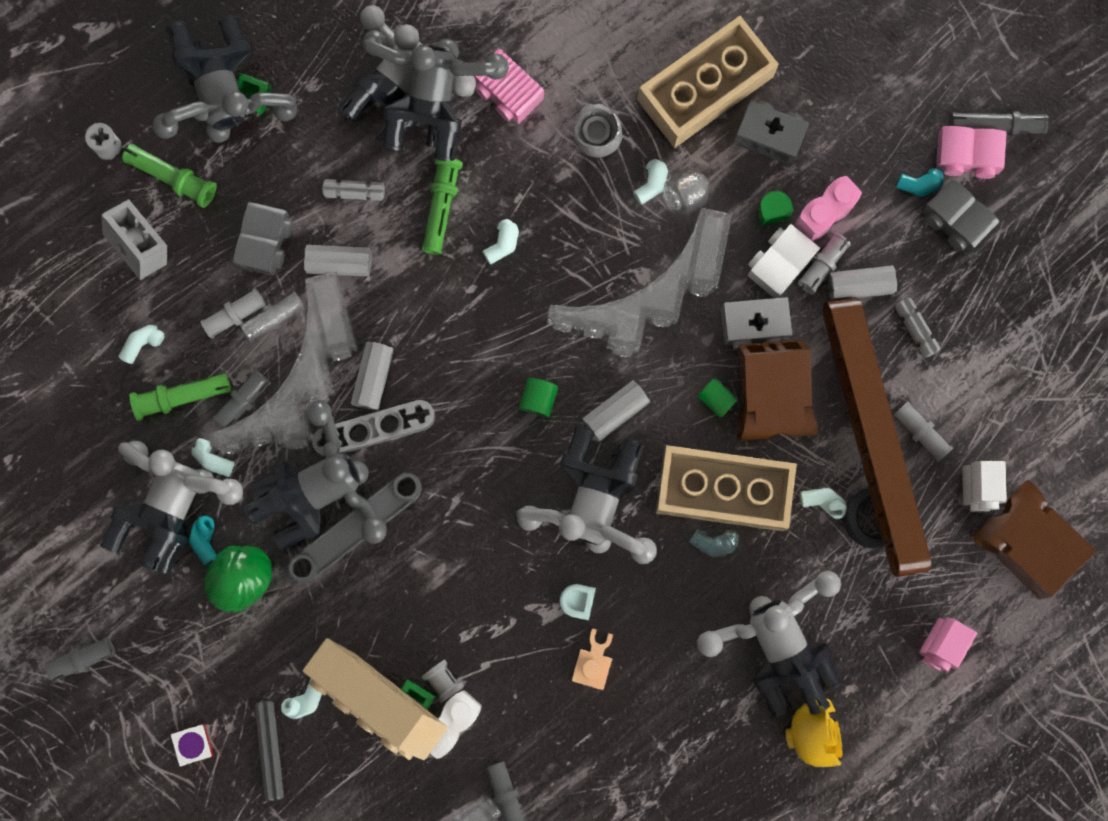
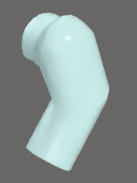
(656, 178)
(506, 242)
(139, 338)
(211, 462)
(826, 499)
(301, 705)

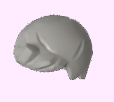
(597, 131)

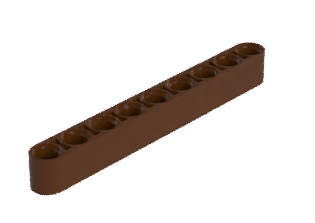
(876, 437)

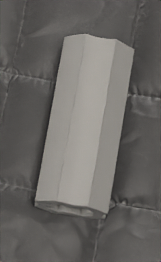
(343, 260)
(862, 283)
(372, 376)
(616, 410)

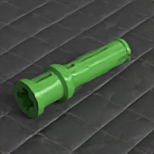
(182, 181)
(443, 191)
(165, 398)

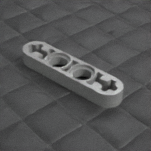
(373, 425)

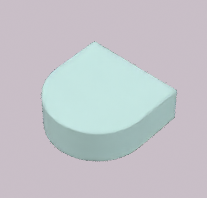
(577, 601)

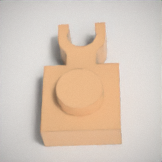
(593, 666)

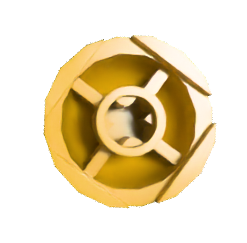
(815, 737)

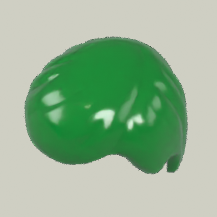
(237, 578)

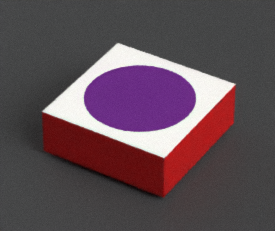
(192, 745)

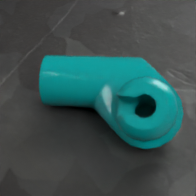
(922, 186)
(201, 537)

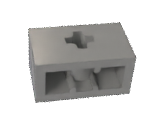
(134, 239)
(771, 313)

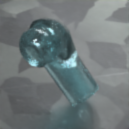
(715, 546)

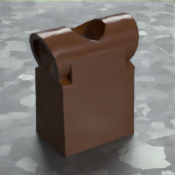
(775, 390)
(1034, 542)

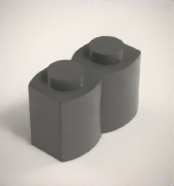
(959, 216)
(262, 238)

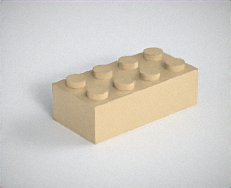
(707, 81)
(726, 488)
(374, 701)

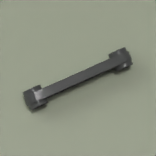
(347, 532)

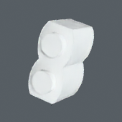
(782, 261)
(984, 485)
(458, 715)

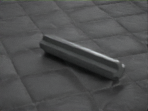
(269, 750)

